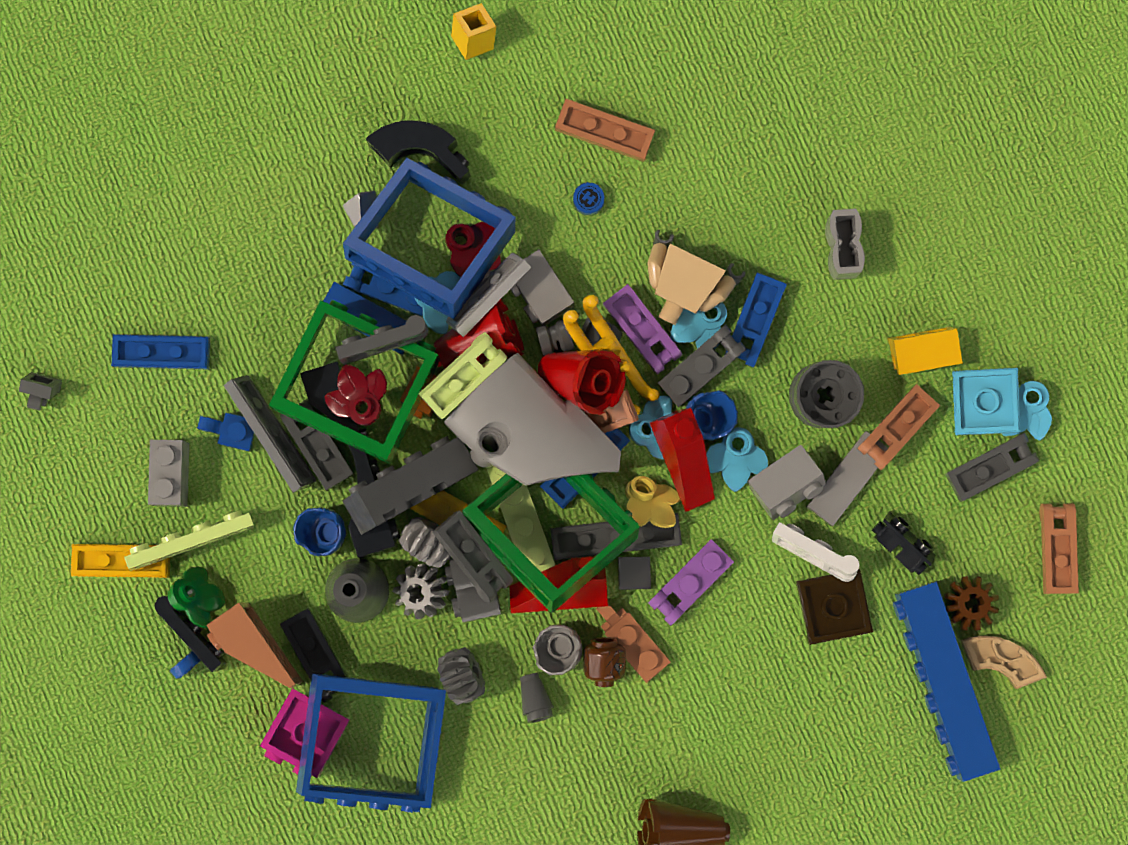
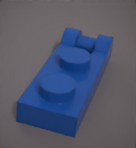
(381, 291)
(758, 315)

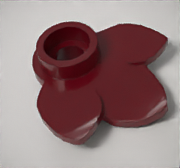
(464, 254)
(354, 391)

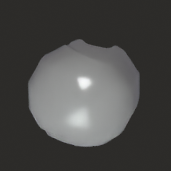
(557, 649)

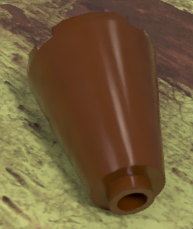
(679, 825)

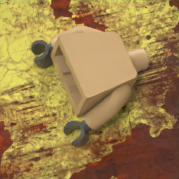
(687, 280)

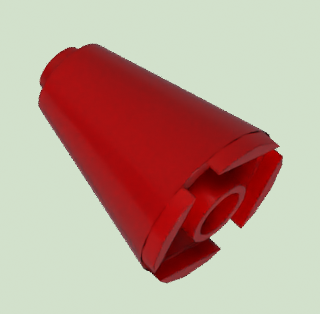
(495, 323)
(585, 378)

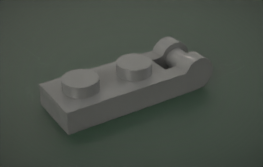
(383, 340)
(701, 366)
(319, 452)
(991, 468)
(472, 556)

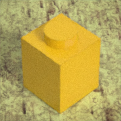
(473, 31)

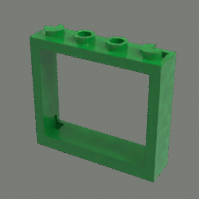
(331, 428)
(521, 567)

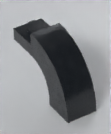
(418, 137)

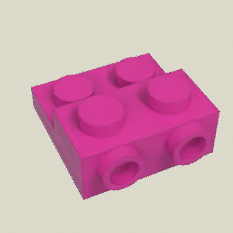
(287, 732)

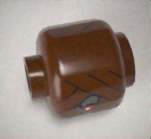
(604, 661)

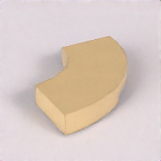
(1004, 657)

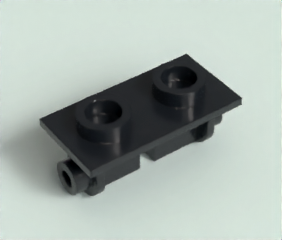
(914, 550)

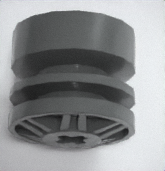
(843, 388)

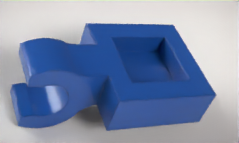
(233, 431)

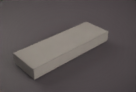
(489, 293)
(844, 483)

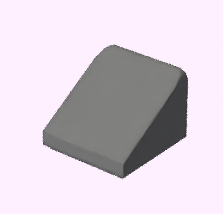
(358, 205)

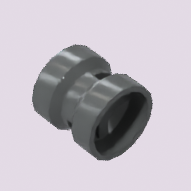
(554, 338)

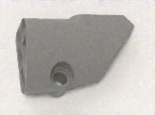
(530, 428)

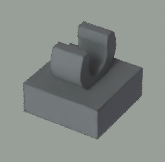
(40, 389)

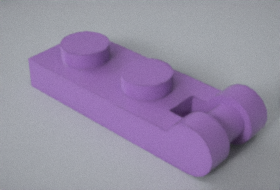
(641, 328)
(692, 581)

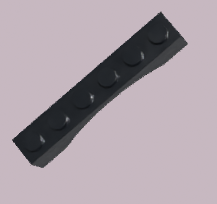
(317, 384)

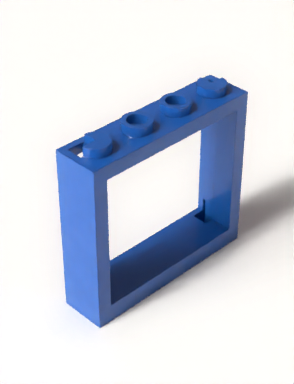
(408, 279)
(377, 798)

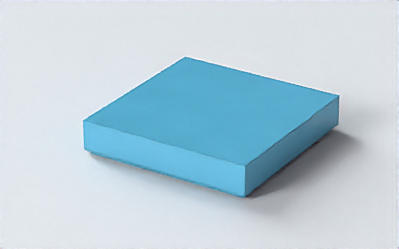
(986, 401)

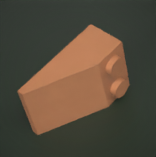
(249, 641)

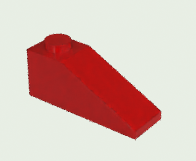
(685, 456)
(590, 595)

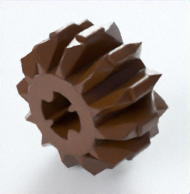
(979, 611)

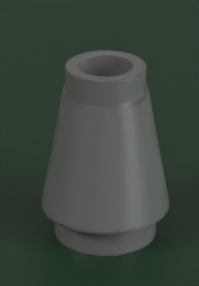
(535, 700)

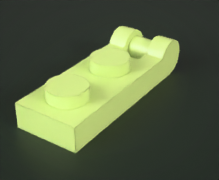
(462, 376)

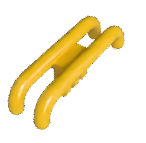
(608, 342)

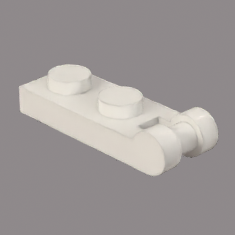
(816, 552)

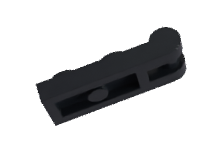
(190, 634)
(312, 647)

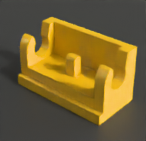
(925, 350)

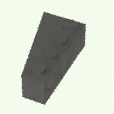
(409, 484)

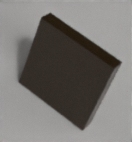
(833, 608)

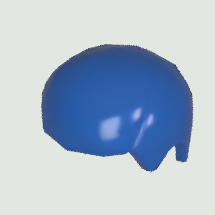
(714, 414)
(319, 531)

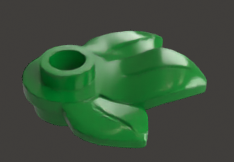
(196, 596)

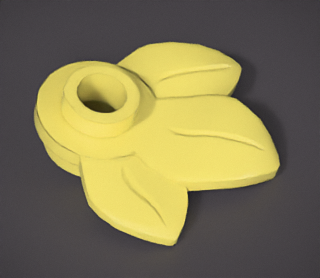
(651, 502)

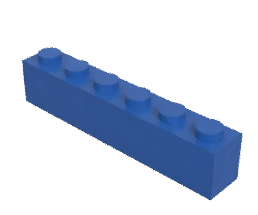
(946, 681)

